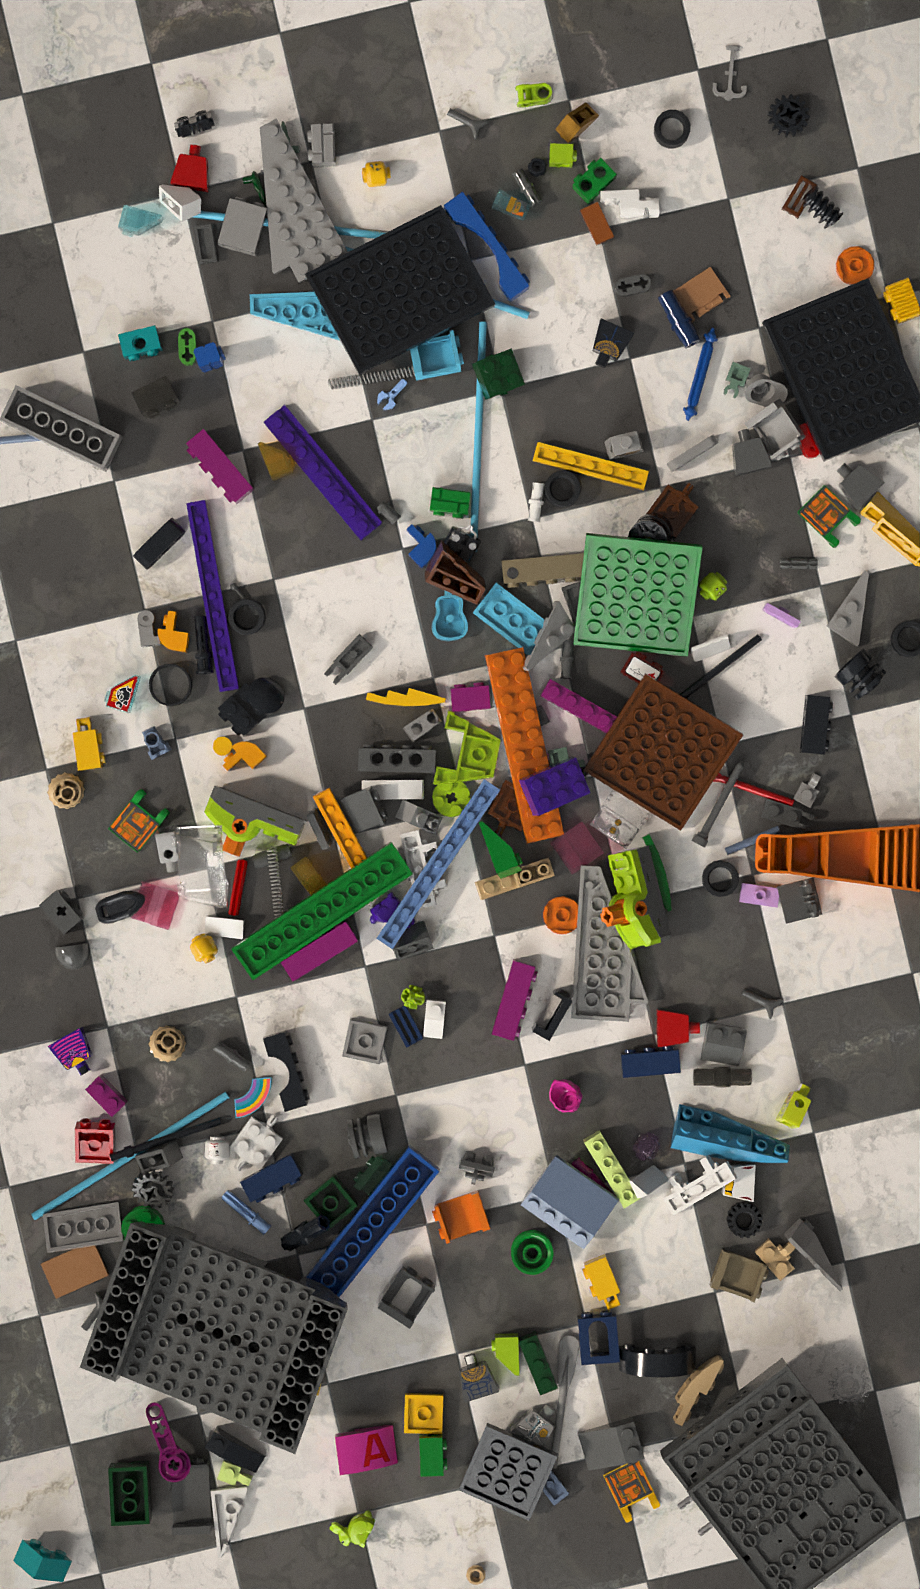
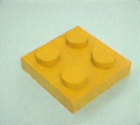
(423, 1413)

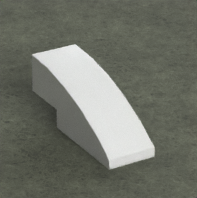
(396, 788)

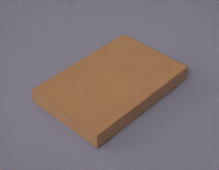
(74, 1270)

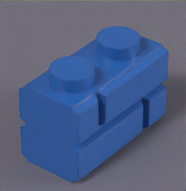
(209, 357)

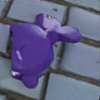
(383, 911)

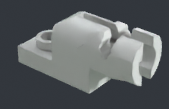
(629, 203)

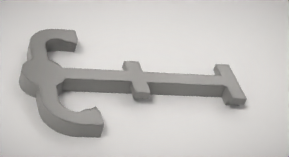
(729, 95)

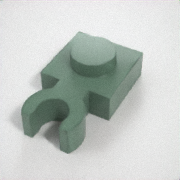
(737, 377)

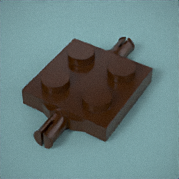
(675, 507)
(506, 809)

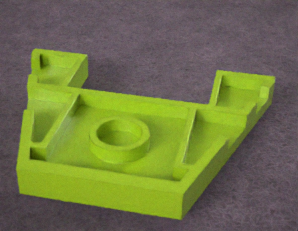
(477, 753)

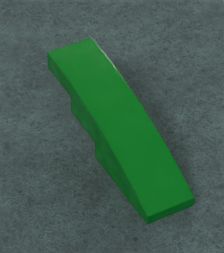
(660, 872)

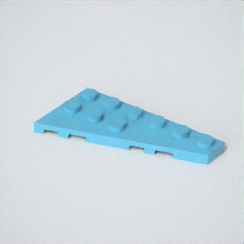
(294, 310)

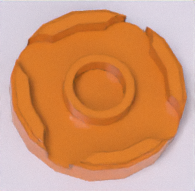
(854, 265)
(561, 915)

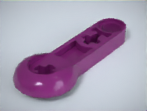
(168, 1448)

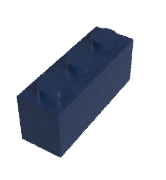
(650, 1062)
(271, 1178)

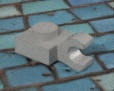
(806, 793)

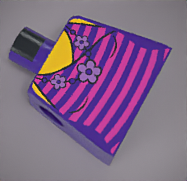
(73, 1051)

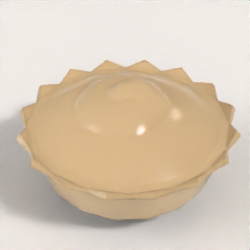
(66, 790)
(167, 1043)

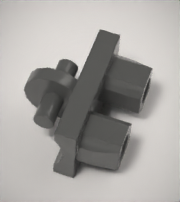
(485, 1168)

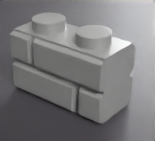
(323, 145)

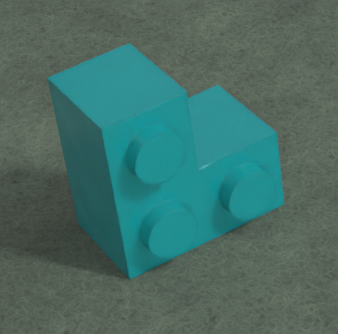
(41, 1562)

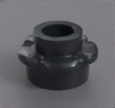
(537, 162)

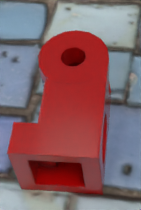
(808, 445)

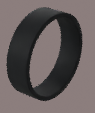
(151, 680)

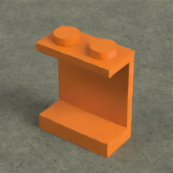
(461, 1216)

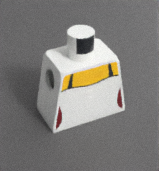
(744, 1185)

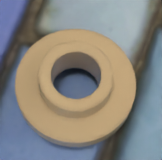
(475, 1580)

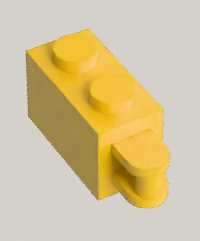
(88, 746)
(602, 1280)

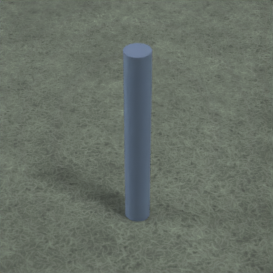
(17, 439)
(749, 841)

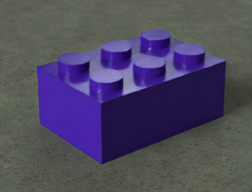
(554, 786)

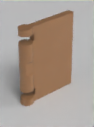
(701, 293)

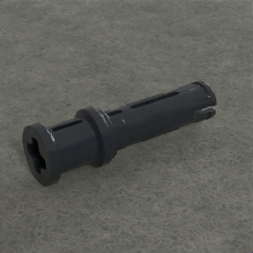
(200, 621)

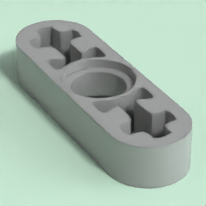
(692, 453)

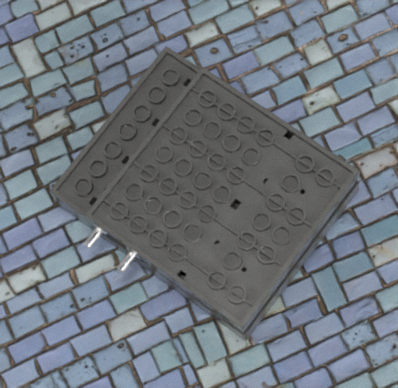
(780, 1483)

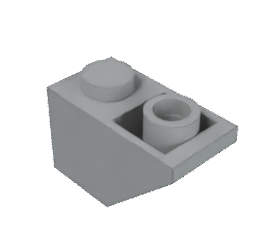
(418, 817)

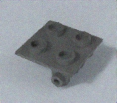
(799, 900)

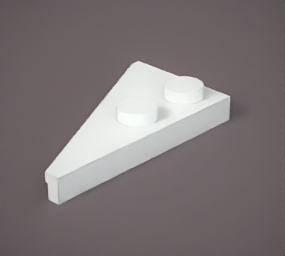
(226, 1507)

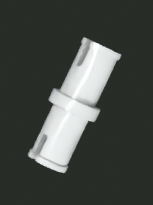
(536, 502)

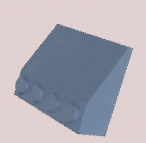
(569, 1201)

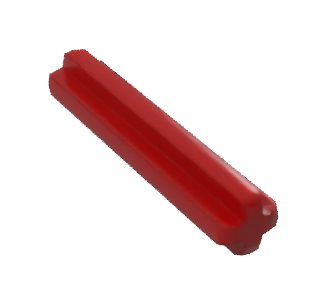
(237, 889)

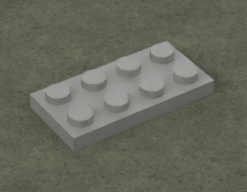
(83, 1227)

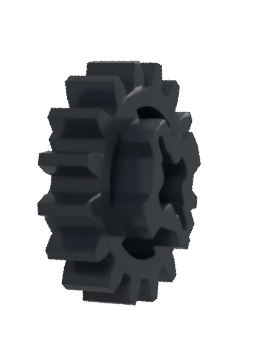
(780, 119)

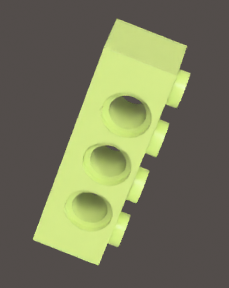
(611, 1168)

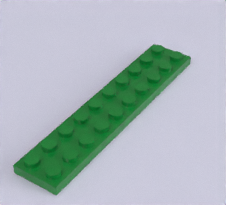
(321, 911)

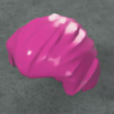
(565, 1095)

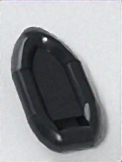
(119, 906)

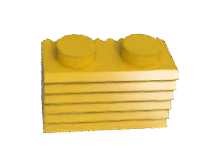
(902, 301)

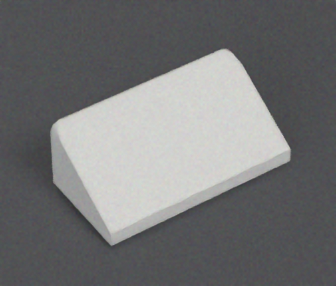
(710, 648)
(224, 927)
(648, 1181)

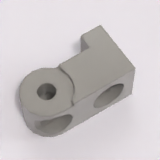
(146, 623)
(422, 725)

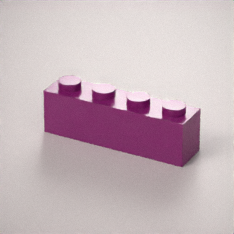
(219, 466)
(578, 706)
(320, 950)
(513, 1000)

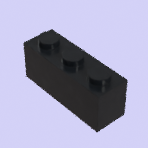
(815, 725)

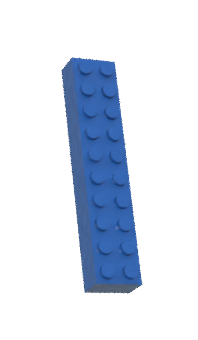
(374, 1221)

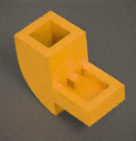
(169, 637)
(248, 752)

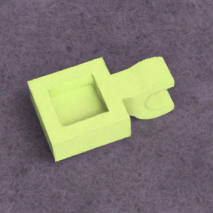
(232, 1473)

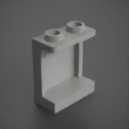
(242, 226)
(777, 429)

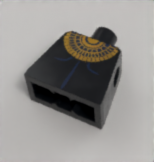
(610, 342)

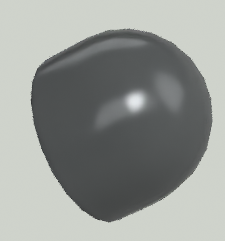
(73, 956)

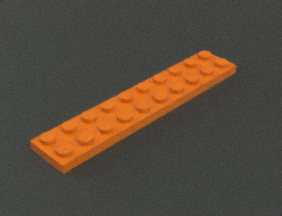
(521, 736)

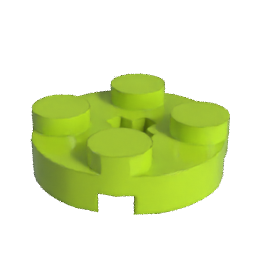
(441, 802)

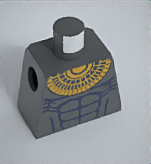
(477, 1379)

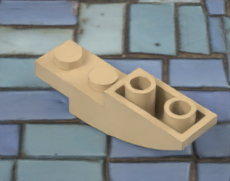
(530, 874)
(700, 1381)

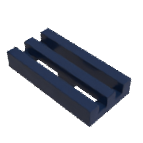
(398, 1012)

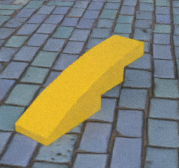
(413, 698)

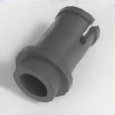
(388, 512)

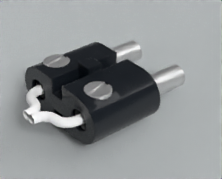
(463, 543)

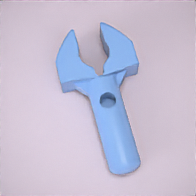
(391, 395)

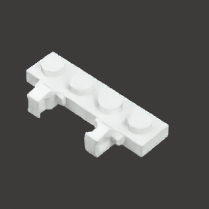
(415, 855)
(687, 1194)

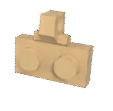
(776, 1257)

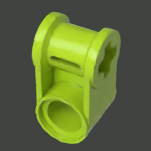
(532, 97)

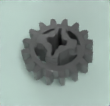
(159, 1195)

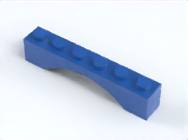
(464, 214)

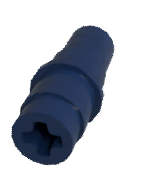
(679, 319)

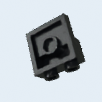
(240, 712)

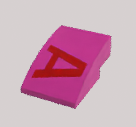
(366, 1449)

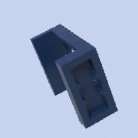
(584, 1322)

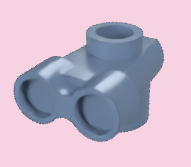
(156, 747)

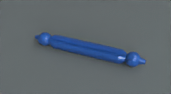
(700, 374)

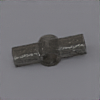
(722, 1077)

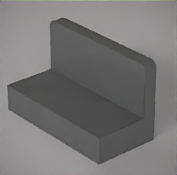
(413, 941)

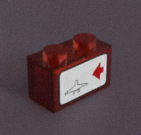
(637, 666)

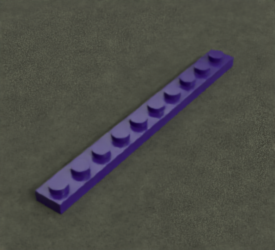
(212, 596)

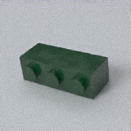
(538, 1363)

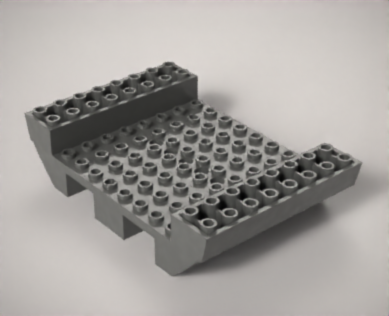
(170, 1274)

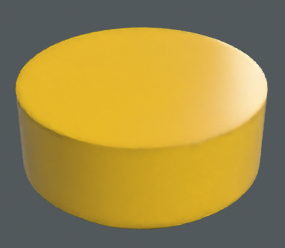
(222, 746)

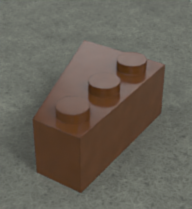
(454, 575)

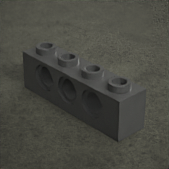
(366, 762)

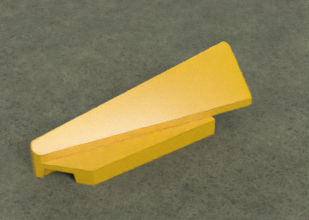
(893, 527)

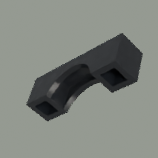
(279, 1047)

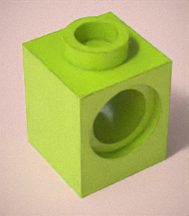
(562, 155)

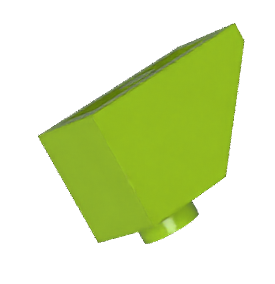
(507, 1351)

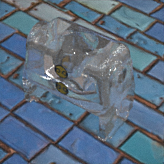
(619, 819)

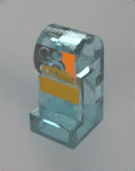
(510, 205)

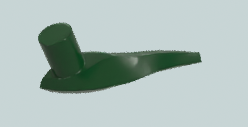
(254, 178)

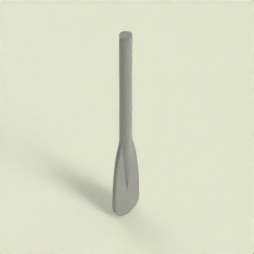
(566, 1366)

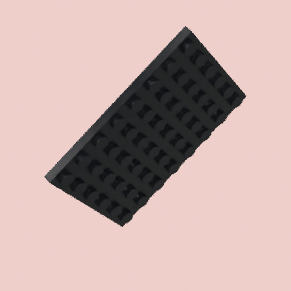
(400, 290)
(845, 369)

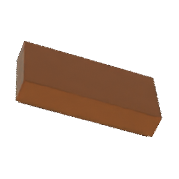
(596, 223)

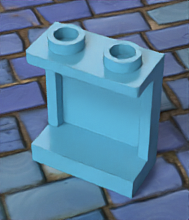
(437, 357)

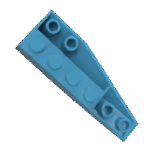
(723, 1138)

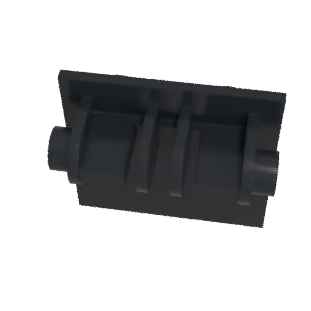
(183, 123)

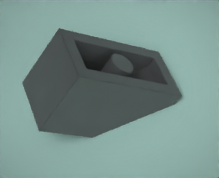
(159, 1157)

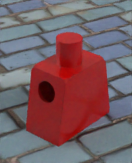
(191, 171)
(674, 1028)

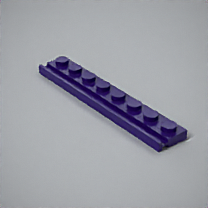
(322, 472)

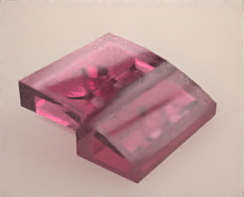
(577, 847)
(158, 905)

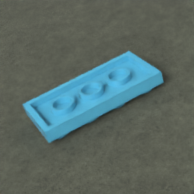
(510, 618)

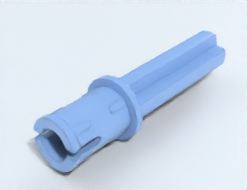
(247, 1213)

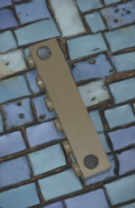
(542, 569)

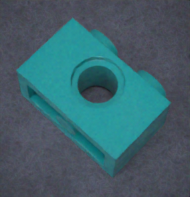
(129, 340)

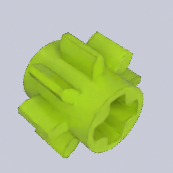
(413, 996)

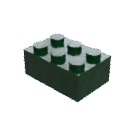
(130, 1493)

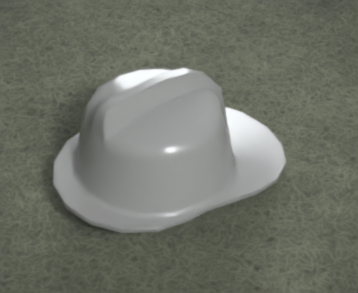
(764, 391)

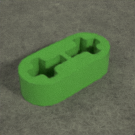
(182, 346)

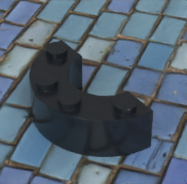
(657, 1363)

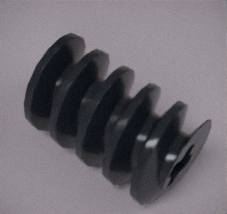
(822, 207)

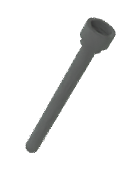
(701, 837)

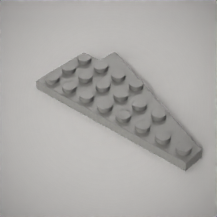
(297, 220)
(603, 965)

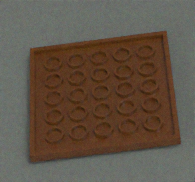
(663, 752)

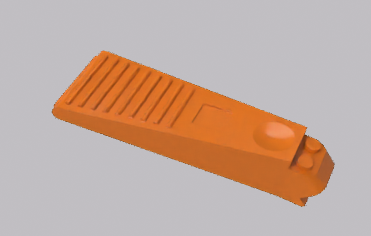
(860, 855)

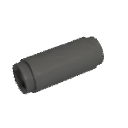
(260, 859)

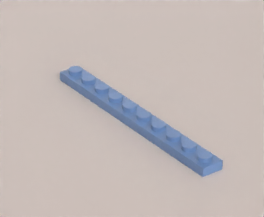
(438, 864)

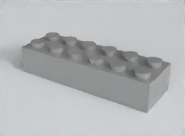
(61, 428)

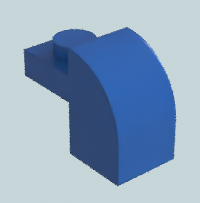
(425, 549)

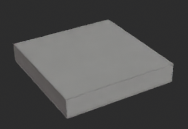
(364, 1041)

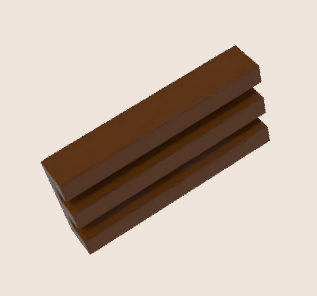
(791, 210)

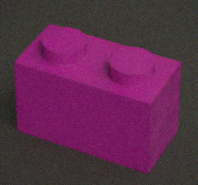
(470, 698)
(106, 1095)

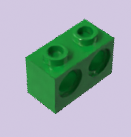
(597, 183)

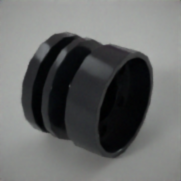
(652, 525)
(860, 674)

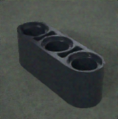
(159, 543)

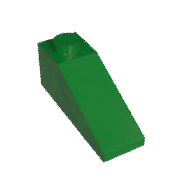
(503, 856)

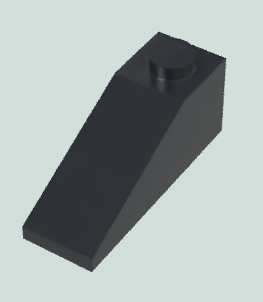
(234, 1450)

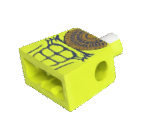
(789, 1113)

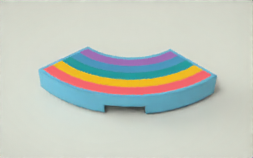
(254, 1097)

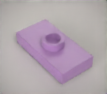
(781, 614)
(759, 895)

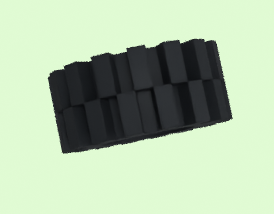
(744, 1208)

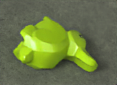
(357, 1530)

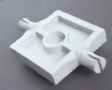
(256, 1142)

